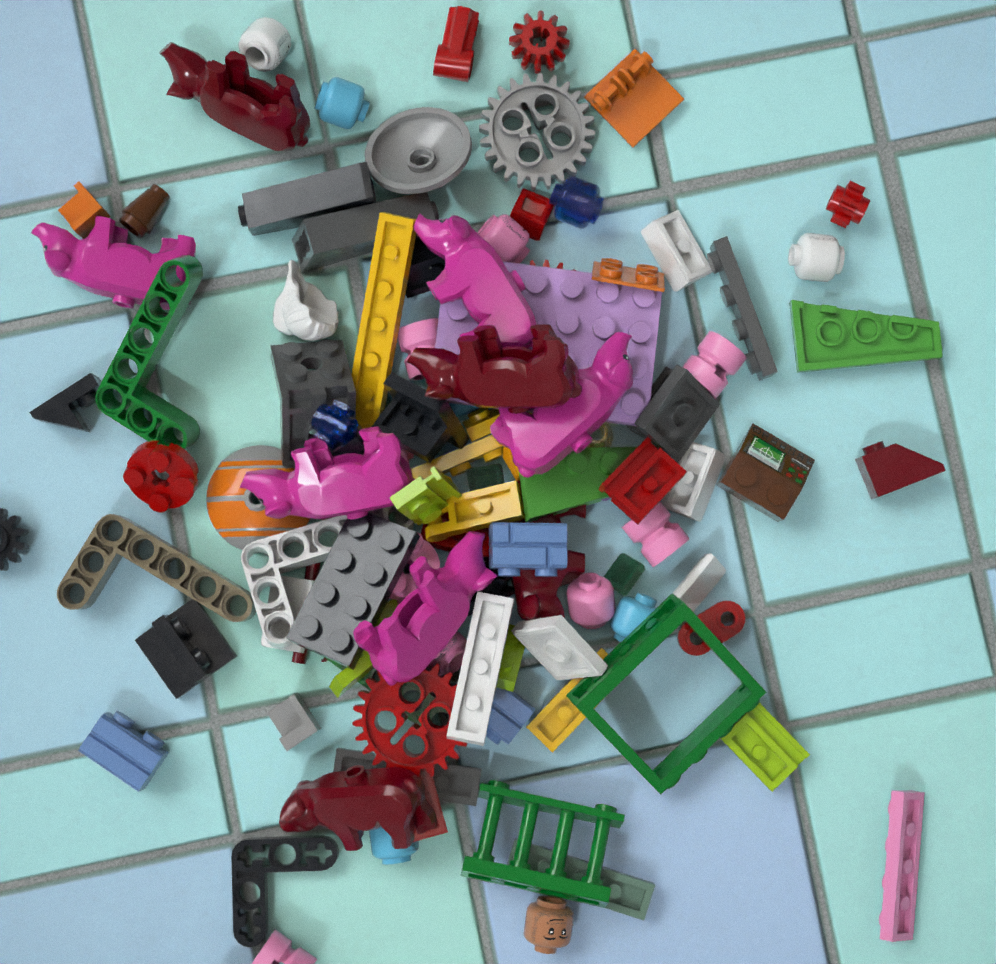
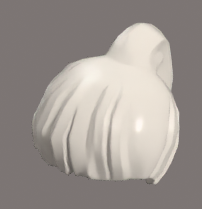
(304, 309)

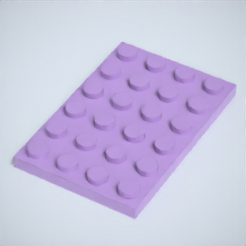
(584, 318)

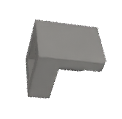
(293, 721)

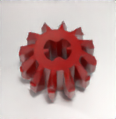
(547, 30)

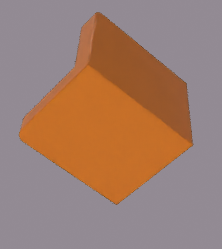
(82, 211)

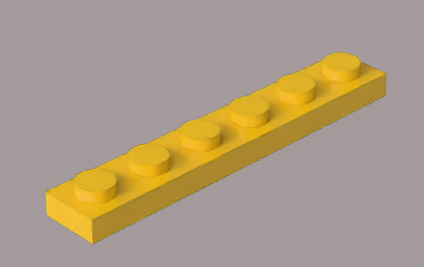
(382, 314)

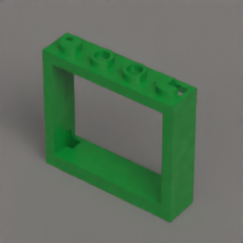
(629, 655)

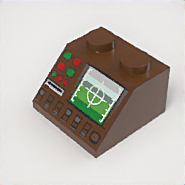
(766, 473)

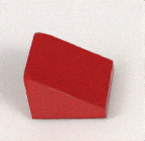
(532, 213)

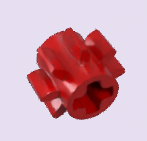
(847, 204)

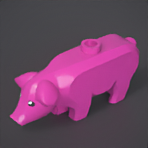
(107, 263)
(478, 278)
(553, 433)
(334, 485)
(428, 615)

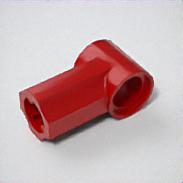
(456, 53)

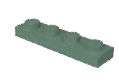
(628, 893)

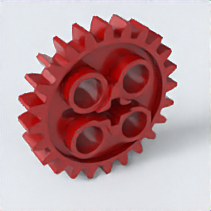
(390, 699)

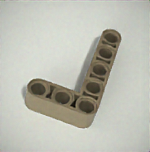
(157, 565)

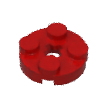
(153, 490)

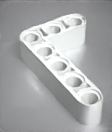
(280, 563)

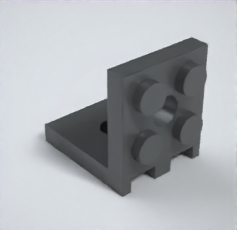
(305, 390)

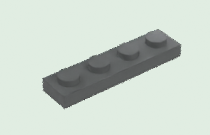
(736, 295)
(453, 785)

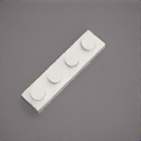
(480, 668)

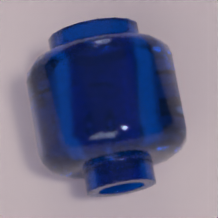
(577, 202)

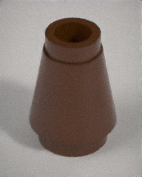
(144, 211)

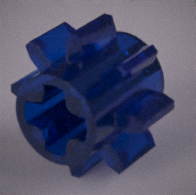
(334, 423)

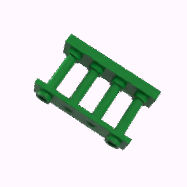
(518, 872)

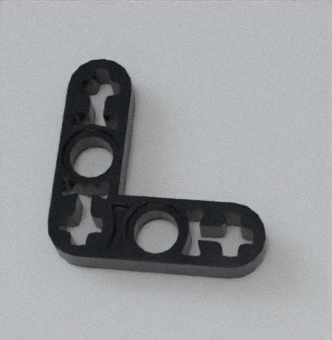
(258, 874)

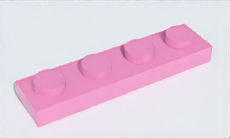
(901, 865)

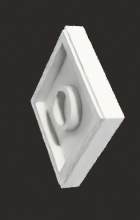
(559, 648)

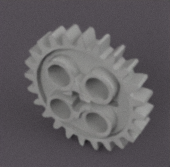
(565, 119)

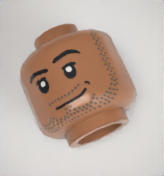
(548, 924)

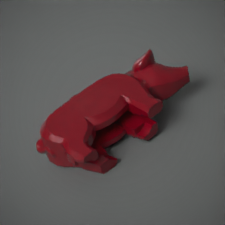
(238, 101)
(499, 375)
(538, 595)
(361, 802)

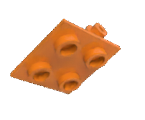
(634, 97)
(643, 276)

